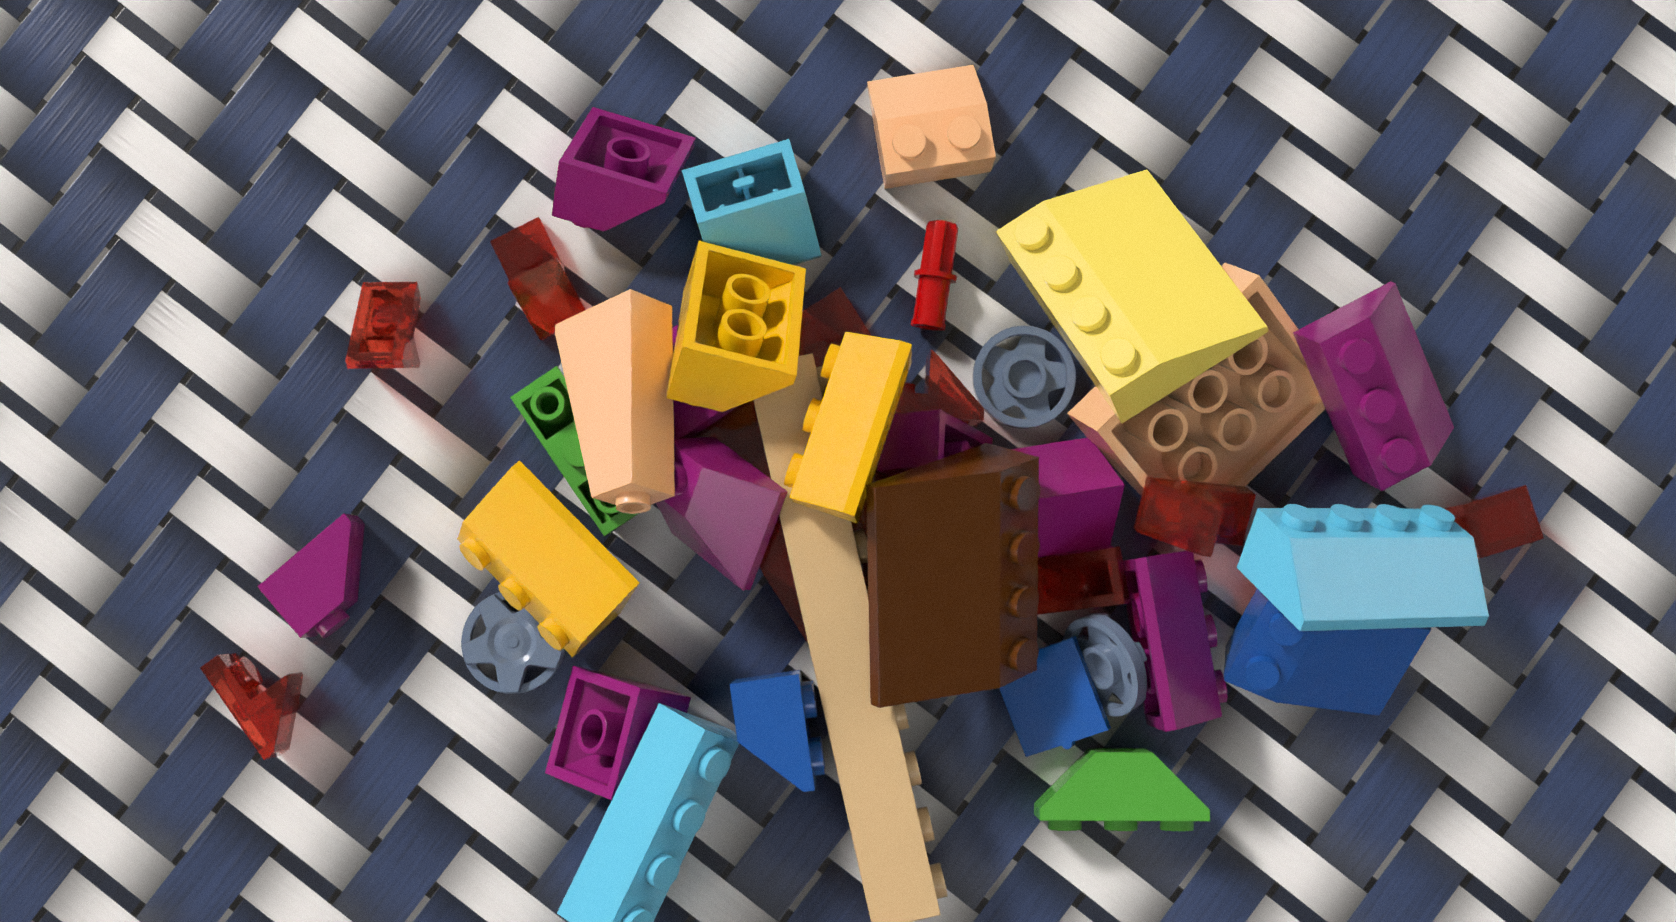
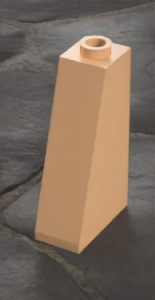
(617, 386)

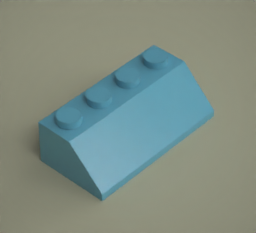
(1365, 567)
(651, 820)

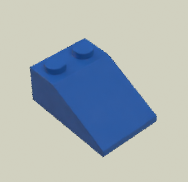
(1317, 668)

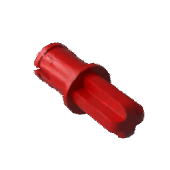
(935, 275)

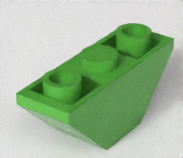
(550, 415)
(1120, 790)

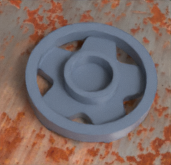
(1024, 377)
(510, 645)
(1113, 662)

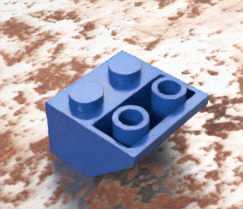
(774, 725)

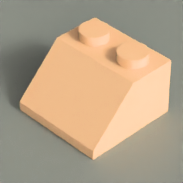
(931, 126)

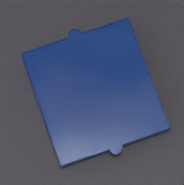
(1055, 701)

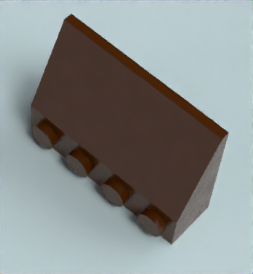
(953, 575)

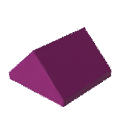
(1076, 496)

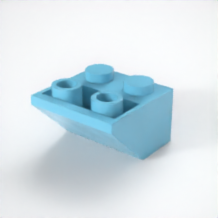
(755, 204)

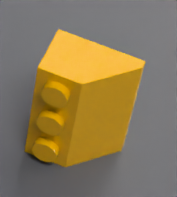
(736, 329)
(849, 424)
(545, 560)

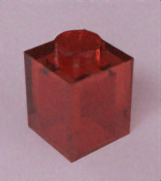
(1499, 520)

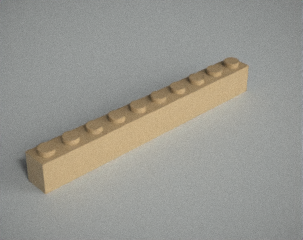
(864, 739)

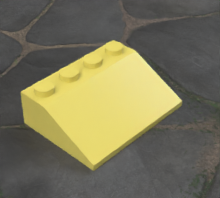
(1130, 289)

